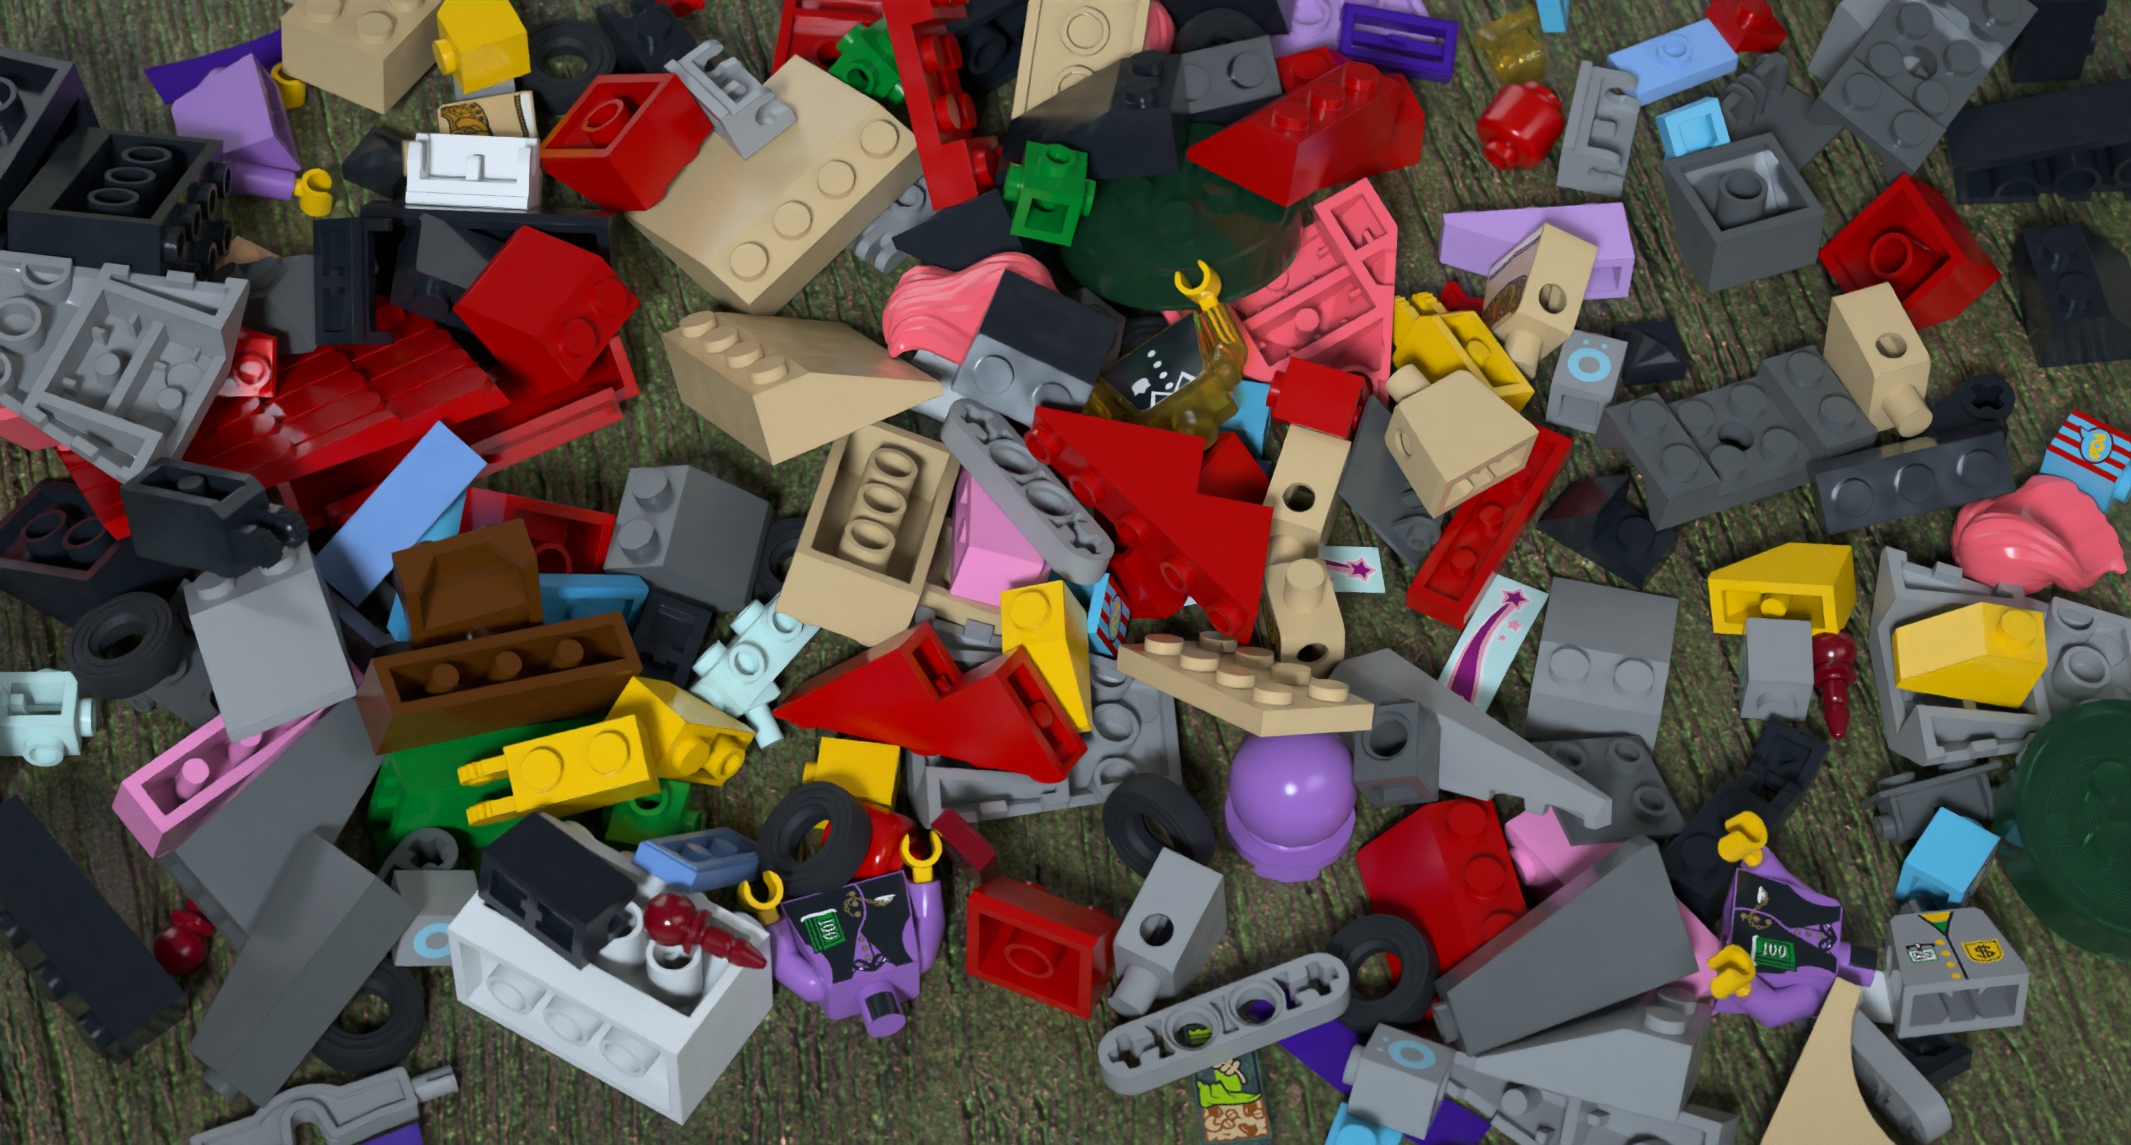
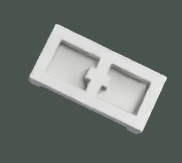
(473, 171)

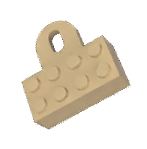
(360, 47)
(878, 539)

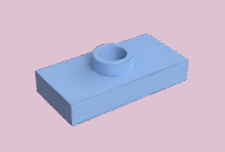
(1675, 61)

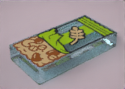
(1229, 1097)

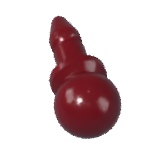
(1833, 673)
(674, 921)
(183, 945)

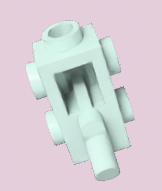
(743, 672)
(44, 716)

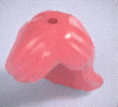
(942, 307)
(2036, 538)

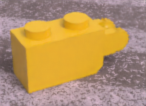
(1454, 341)
(567, 772)

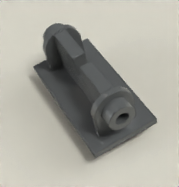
(1909, 805)

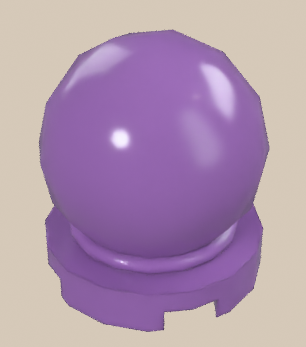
(1291, 804)

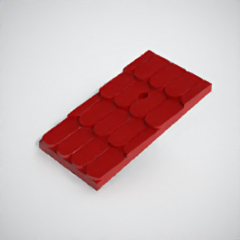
(324, 412)

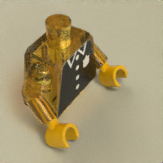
(1181, 375)

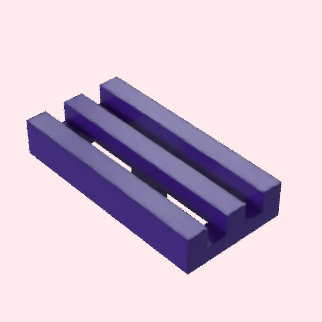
(1402, 22)

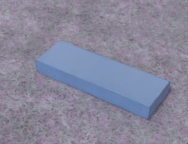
(398, 513)
(700, 859)

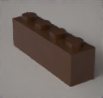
(496, 682)

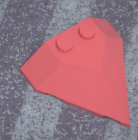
(1331, 300)

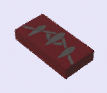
(966, 847)

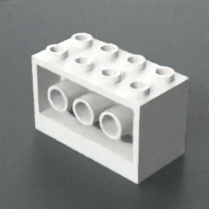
(636, 1013)

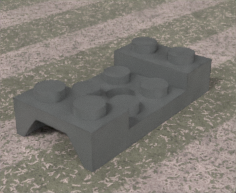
(1907, 114)
(1782, 417)

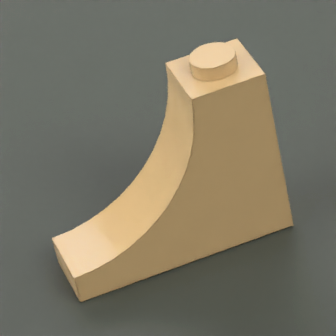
(1822, 1094)

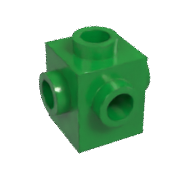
(869, 63)
(1048, 192)
(650, 817)

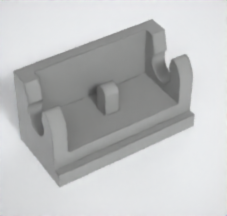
(732, 99)
(1599, 132)

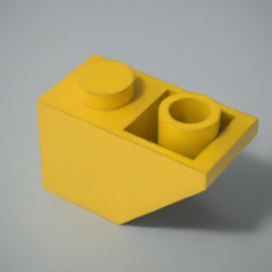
(685, 734)

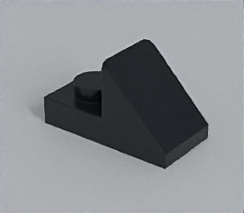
(1601, 527)

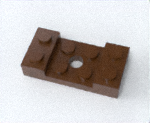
(469, 585)

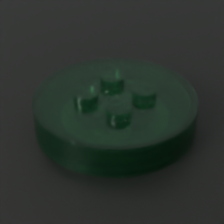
(1165, 223)
(2069, 826)

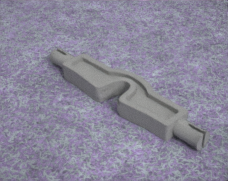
(341, 1113)

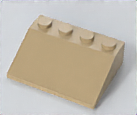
(775, 220)
(788, 380)

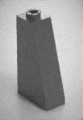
(248, 839)
(1572, 954)
(298, 970)

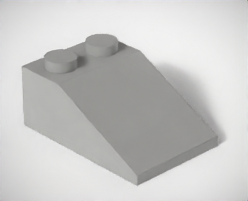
(270, 643)
(1601, 663)
(1624, 1056)

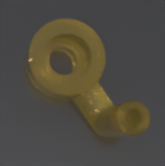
(1513, 50)

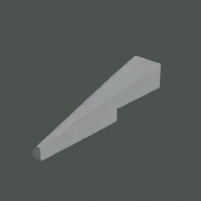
(1475, 750)
(1551, 1118)

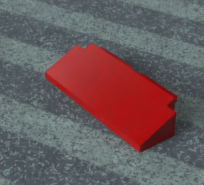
(497, 437)

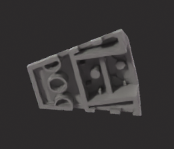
(114, 356)
(2084, 652)
(1129, 736)

